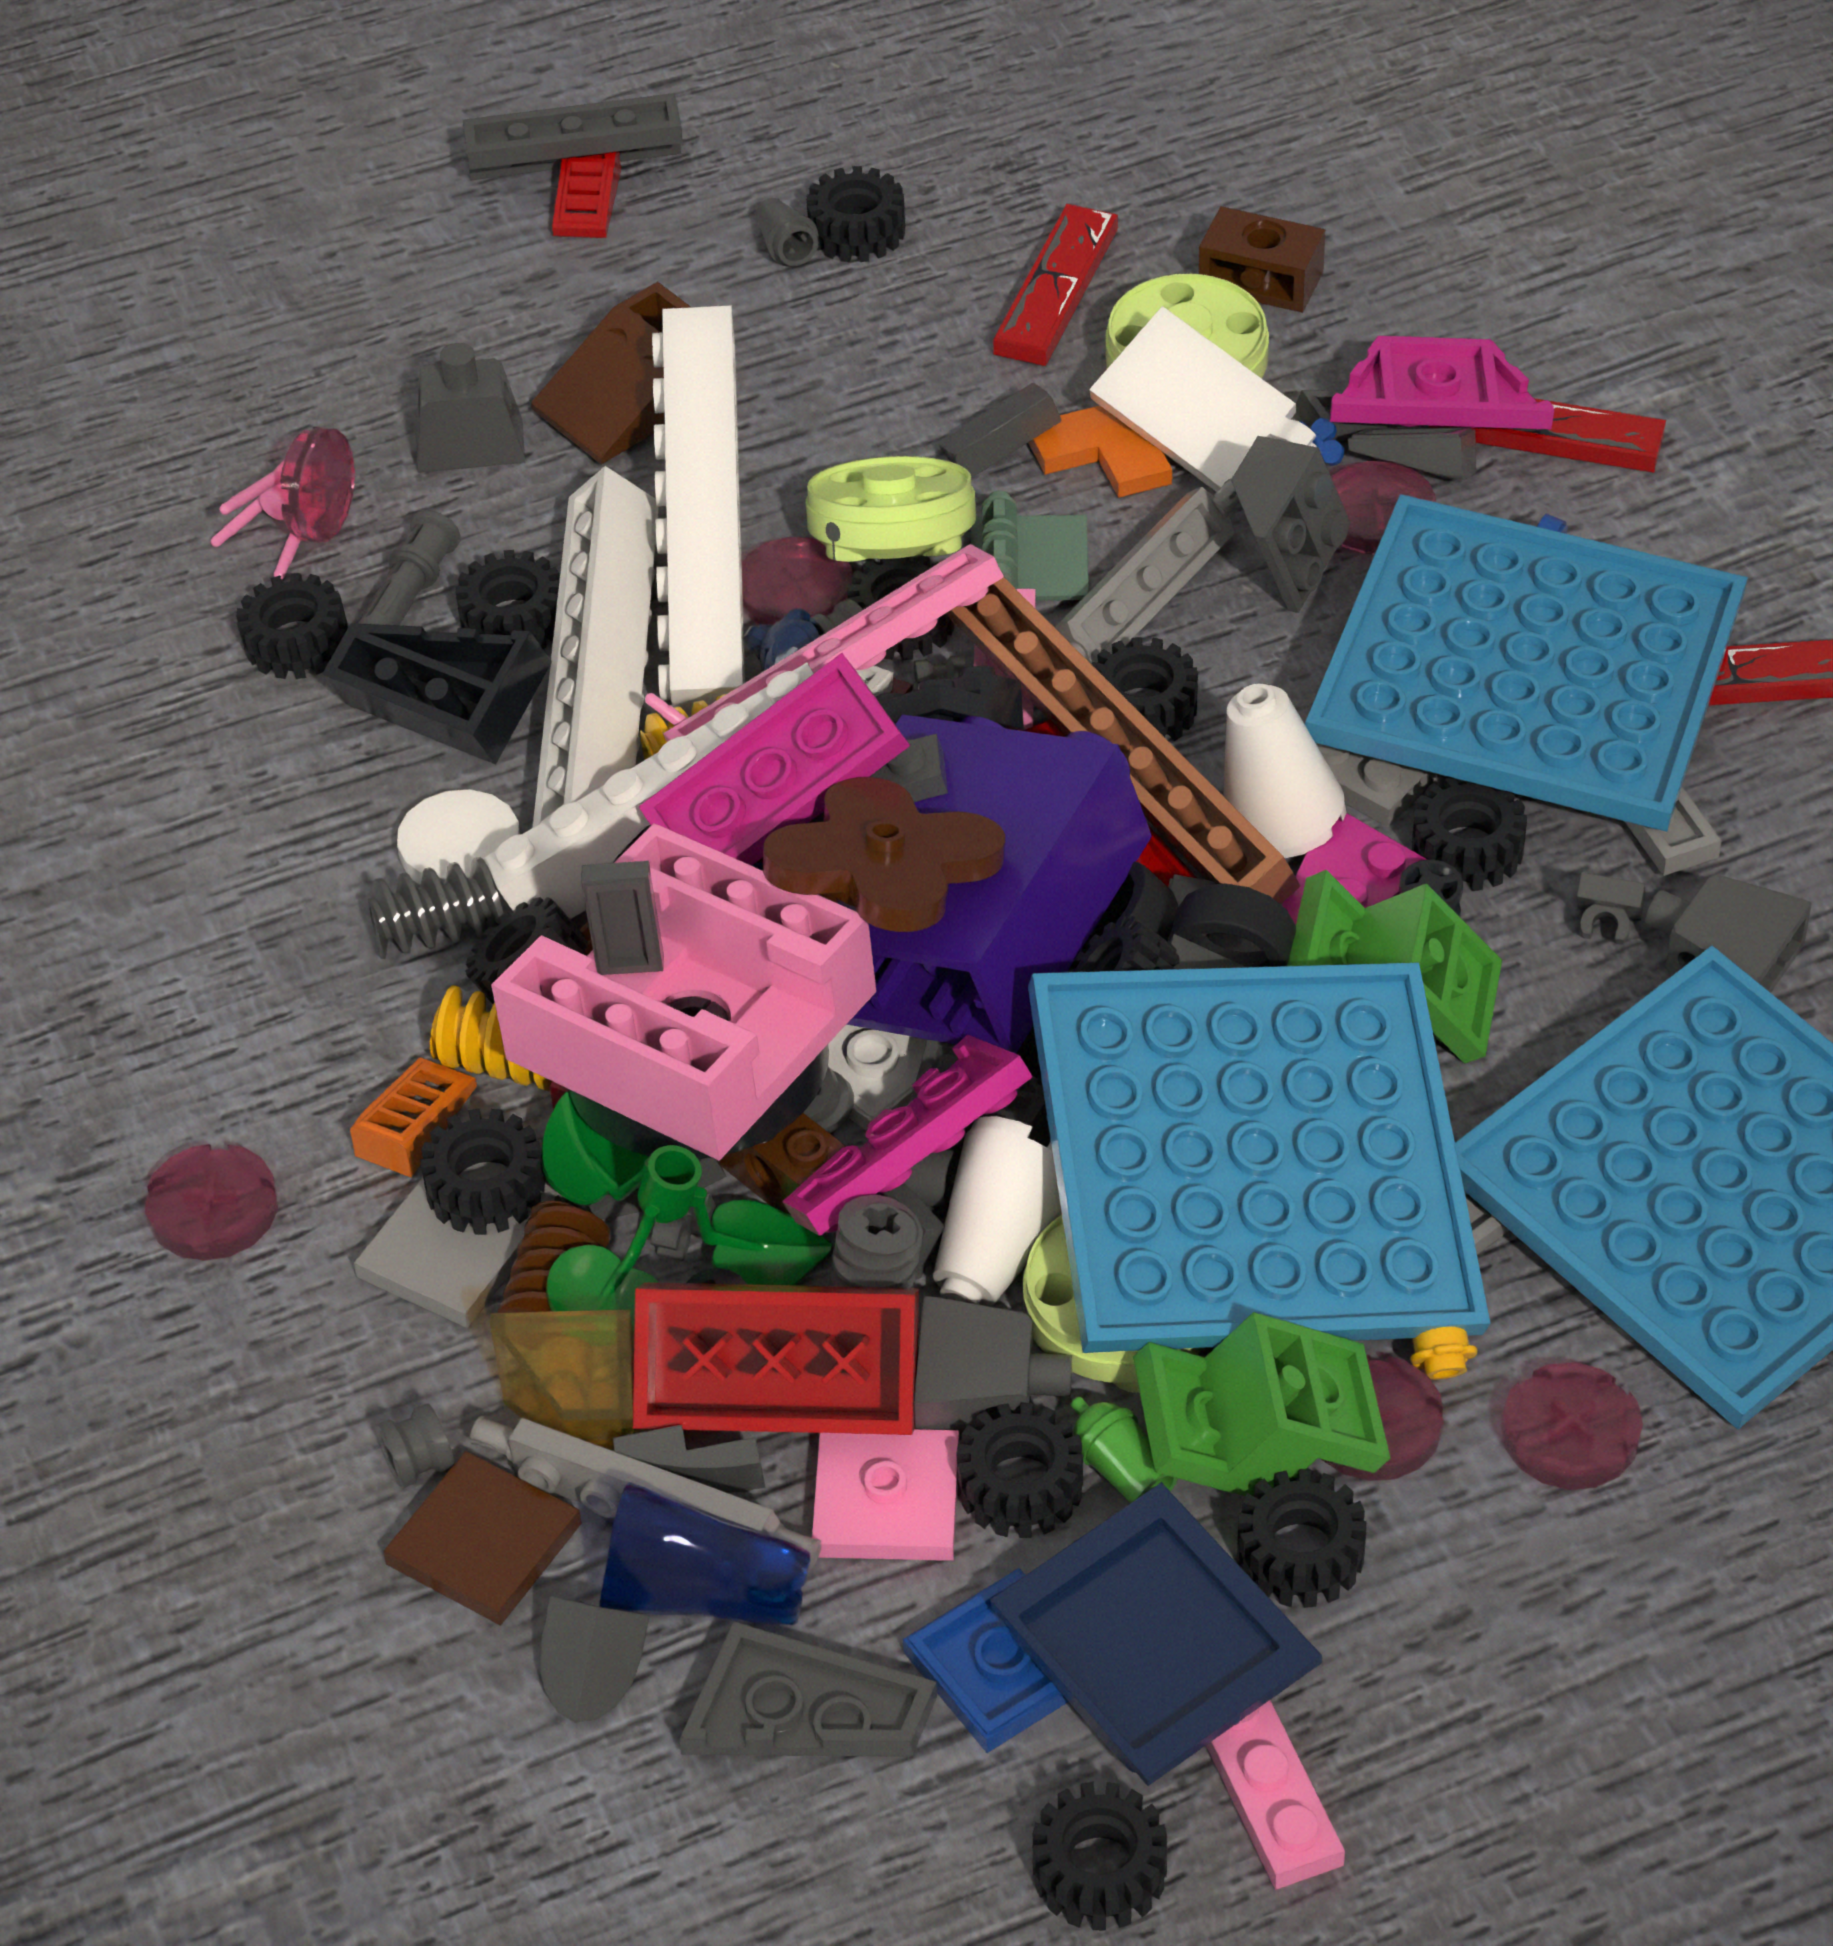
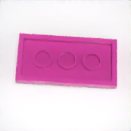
(780, 765)

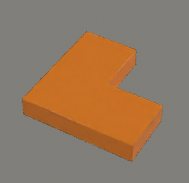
(1096, 436)

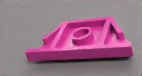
(1439, 385)

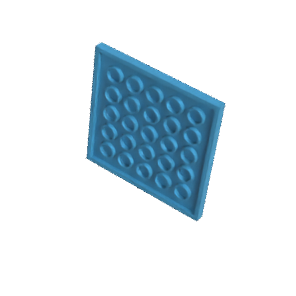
(1529, 661)
(1253, 1154)
(1683, 1181)

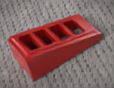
(586, 185)

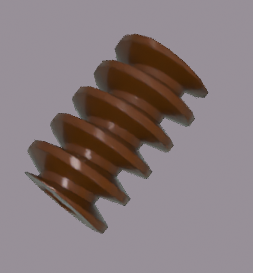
(547, 1234)

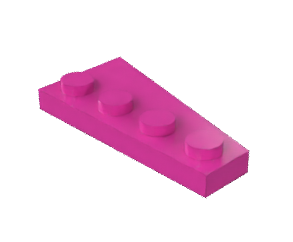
(899, 1138)

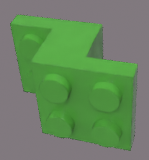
(1412, 927)
(1260, 1406)

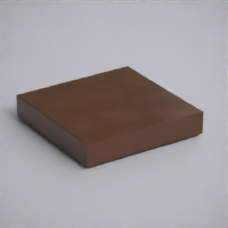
(482, 1537)

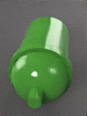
(1117, 1448)

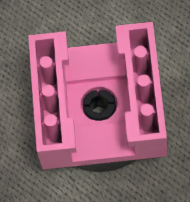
(721, 1038)

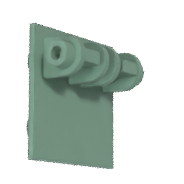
(1036, 549)

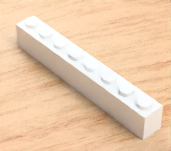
(701, 506)
(598, 641)

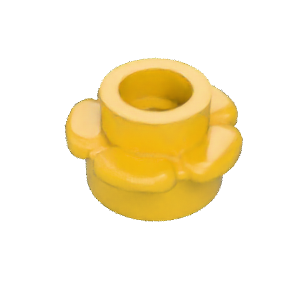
(1442, 1352)

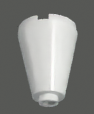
(1278, 772)
(996, 1210)

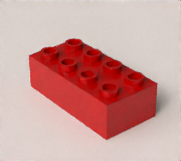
(775, 1358)

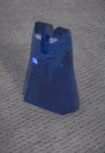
(690, 1564)

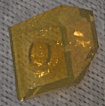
(568, 1370)

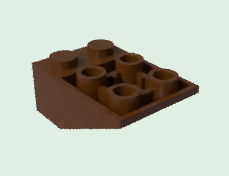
(606, 386)

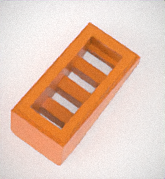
(402, 1152)

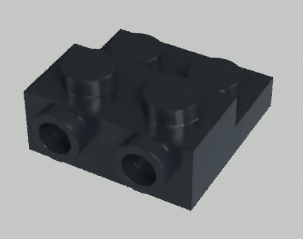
(972, 693)

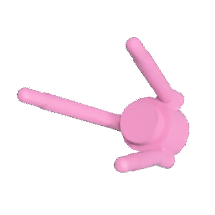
(270, 500)

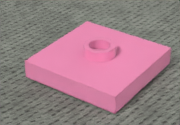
(887, 1495)

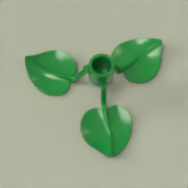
(584, 1167)

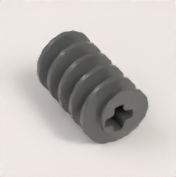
(434, 906)
(876, 1244)

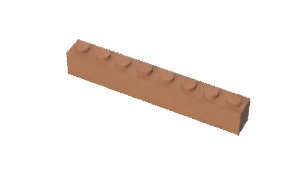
(1079, 698)

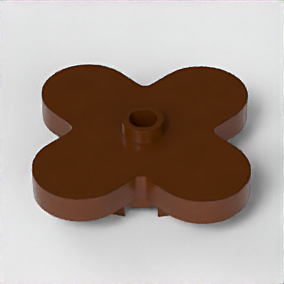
(883, 854)

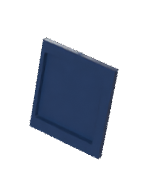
(1154, 1634)

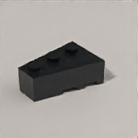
(441, 684)

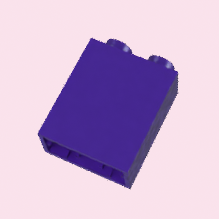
(1067, 851)

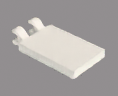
(1194, 400)

